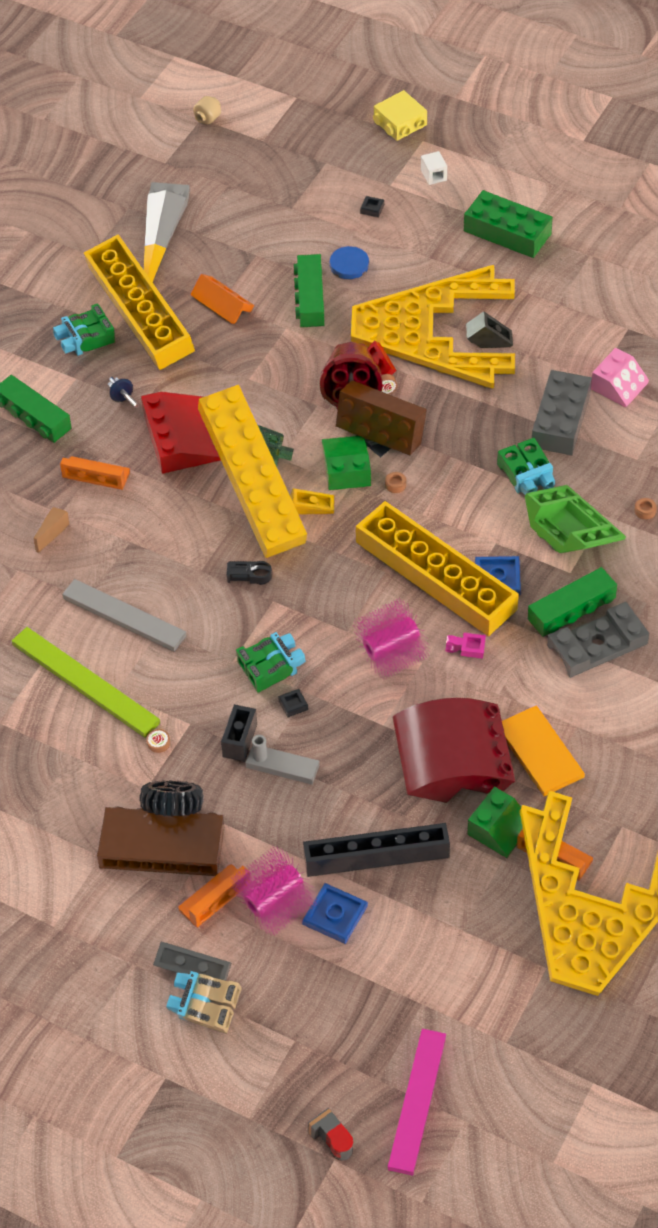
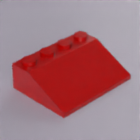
(178, 431)

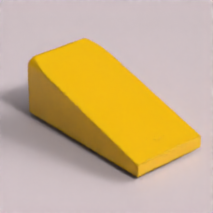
(312, 502)

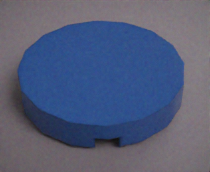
(349, 262)

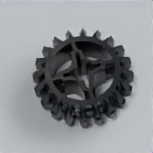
(171, 798)

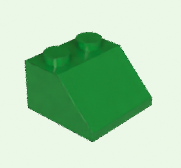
(496, 822)

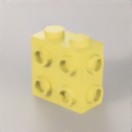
(400, 115)

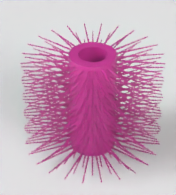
(391, 638)
(273, 890)

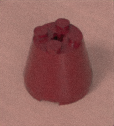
(348, 363)

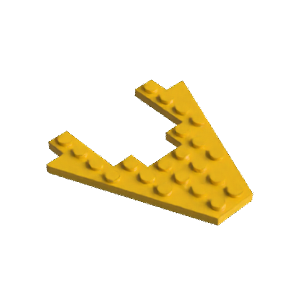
(405, 325)
(581, 933)

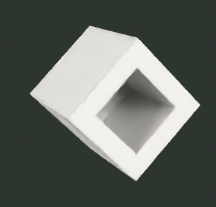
(434, 168)

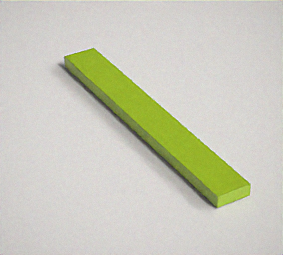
(86, 682)

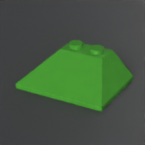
(568, 520)

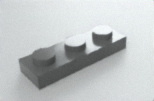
(184, 961)

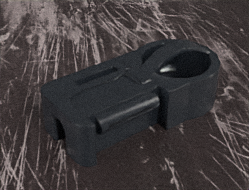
(245, 571)

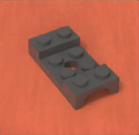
(617, 629)

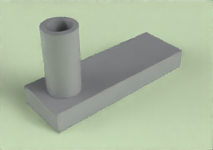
(280, 762)

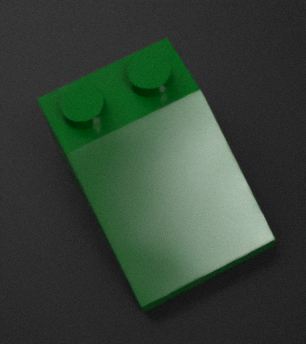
(346, 462)

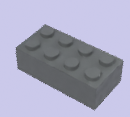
(562, 412)

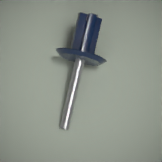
(121, 390)

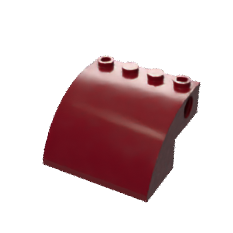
(452, 747)

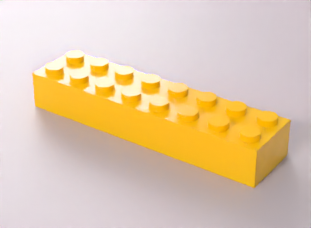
(139, 302)
(252, 471)
(437, 568)

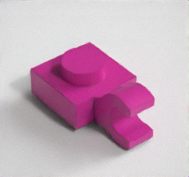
(470, 645)

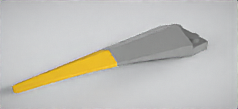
(164, 210)

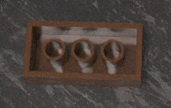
(380, 417)

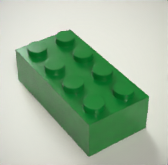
(508, 224)

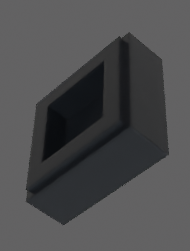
(372, 206)
(293, 703)

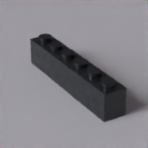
(376, 849)

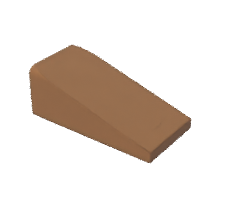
(52, 526)

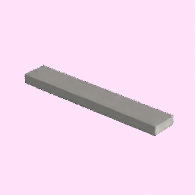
(124, 615)

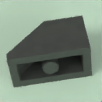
(488, 332)

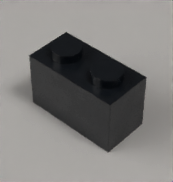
(239, 733)

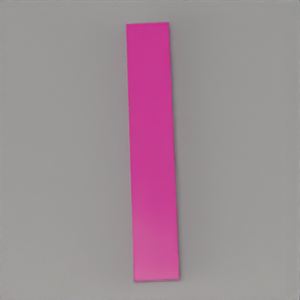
(417, 1102)

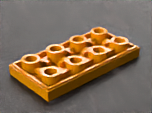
(541, 751)

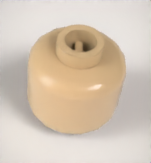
(207, 110)

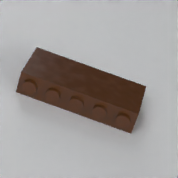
(160, 843)

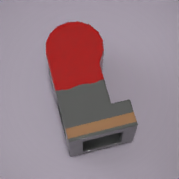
(333, 1133)

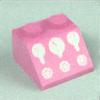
(619, 378)

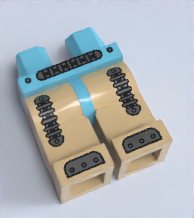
(196, 1000)

